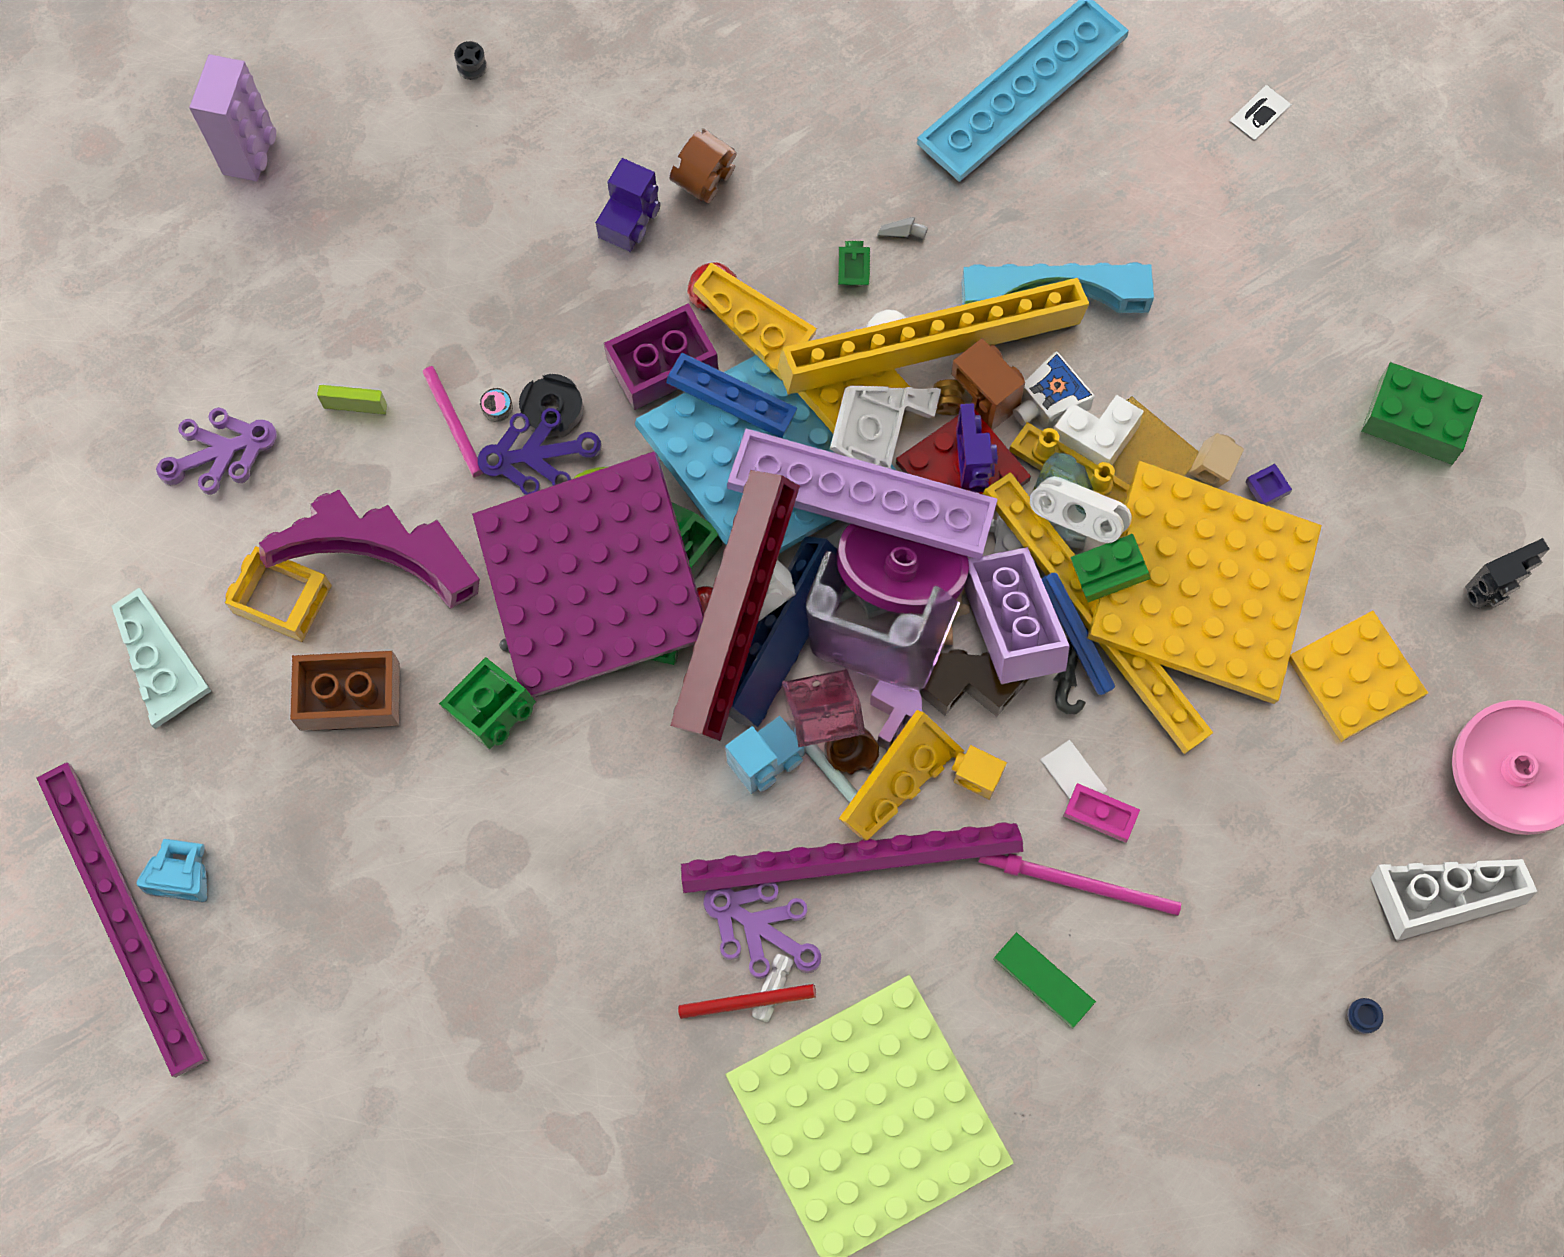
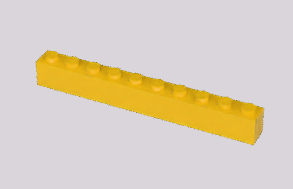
(931, 335)

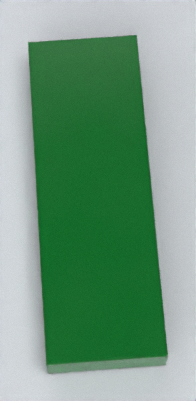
(1044, 980)

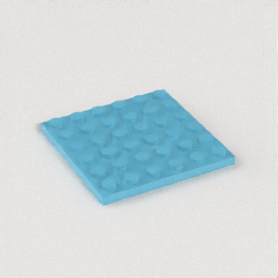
(703, 441)

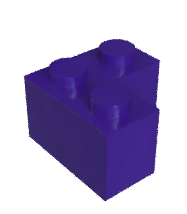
(630, 205)

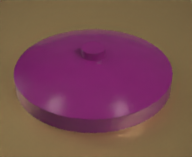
(897, 571)

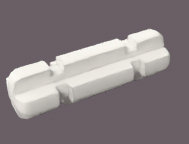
(774, 981)

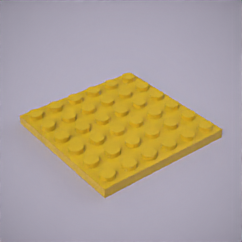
(1219, 587)

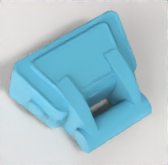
(176, 877)

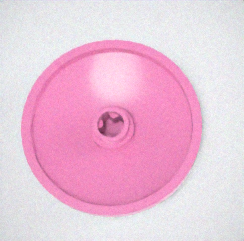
(1513, 766)

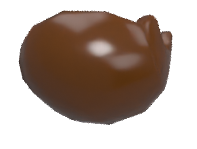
(852, 752)

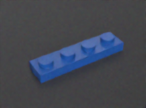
(731, 395)

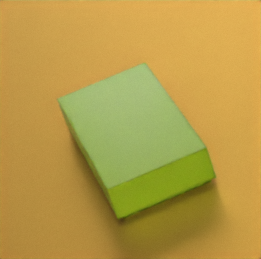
(352, 399)

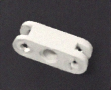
(1104, 516)

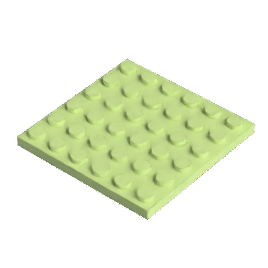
(868, 1120)

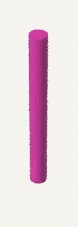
(452, 420)

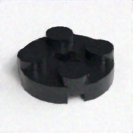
(543, 391)

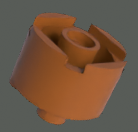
(703, 164)

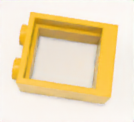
(305, 609)

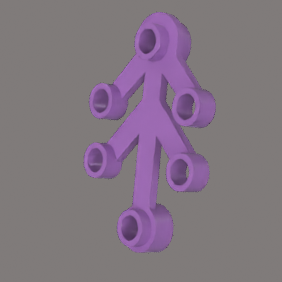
(221, 450)
(757, 925)

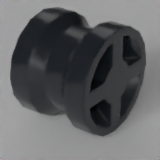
(470, 52)

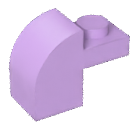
(899, 705)

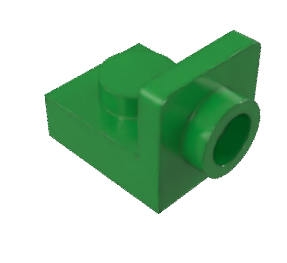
(854, 264)

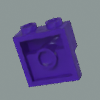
(974, 451)

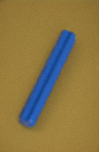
(1078, 634)

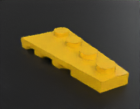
(752, 316)
(906, 766)

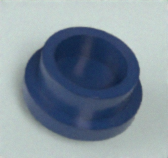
(1365, 1015)

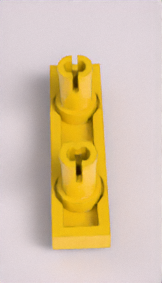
(1038, 446)

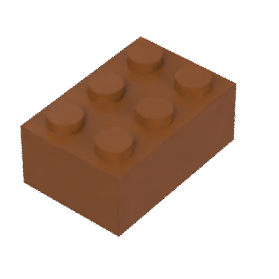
(345, 690)

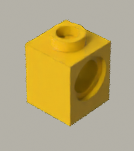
(978, 771)

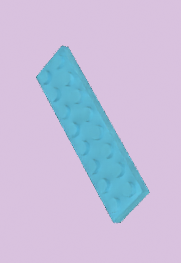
(1022, 88)

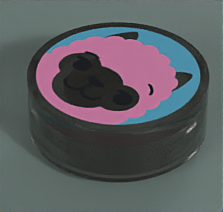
(496, 404)

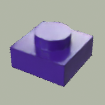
(1268, 485)

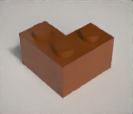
(990, 381)

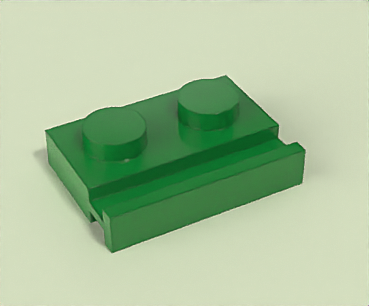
(1110, 568)

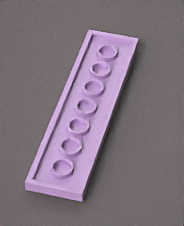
(870, 494)

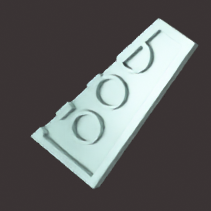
(160, 664)

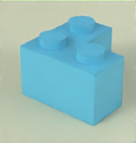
(764, 754)

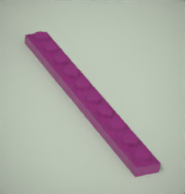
(851, 857)
(122, 920)

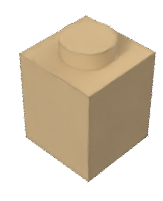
(1216, 460)

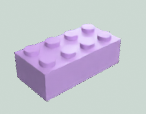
(233, 117)
(1016, 616)

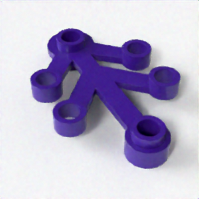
(532, 452)

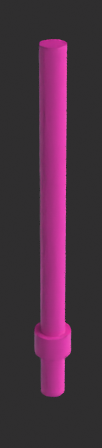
(1014, 864)

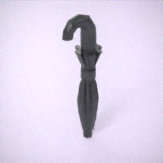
(1065, 681)

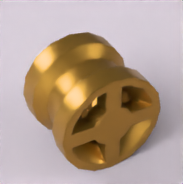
(950, 397)

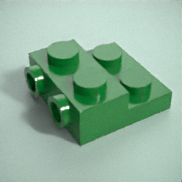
(488, 703)

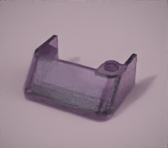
(897, 658)

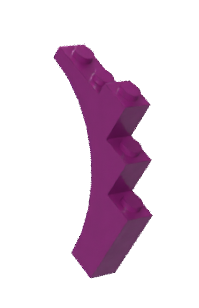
(380, 535)

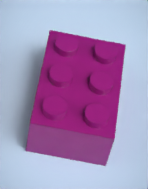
(649, 352)

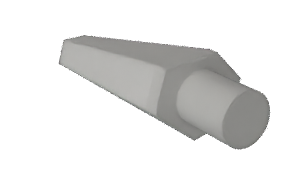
(903, 229)

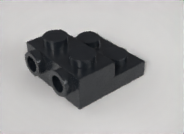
(1502, 576)

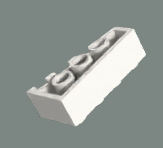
(1438, 896)

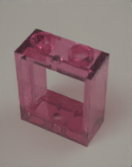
(810, 704)

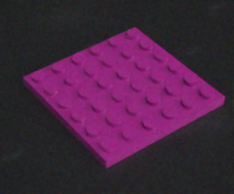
(590, 575)

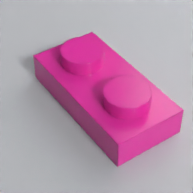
(1101, 812)

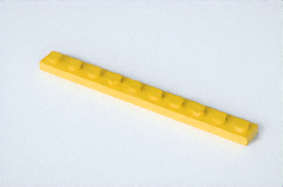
(1053, 556)

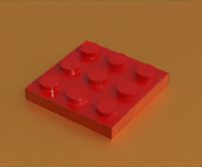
(938, 459)

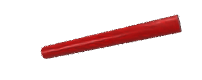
(747, 1001)

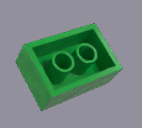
(1421, 413)

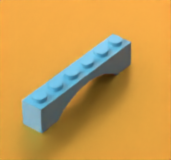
(1120, 287)

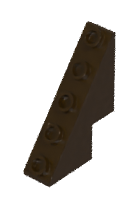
(975, 674)

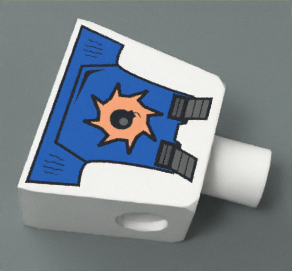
(1051, 392)

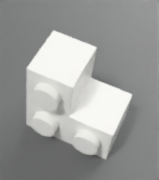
(1099, 438)

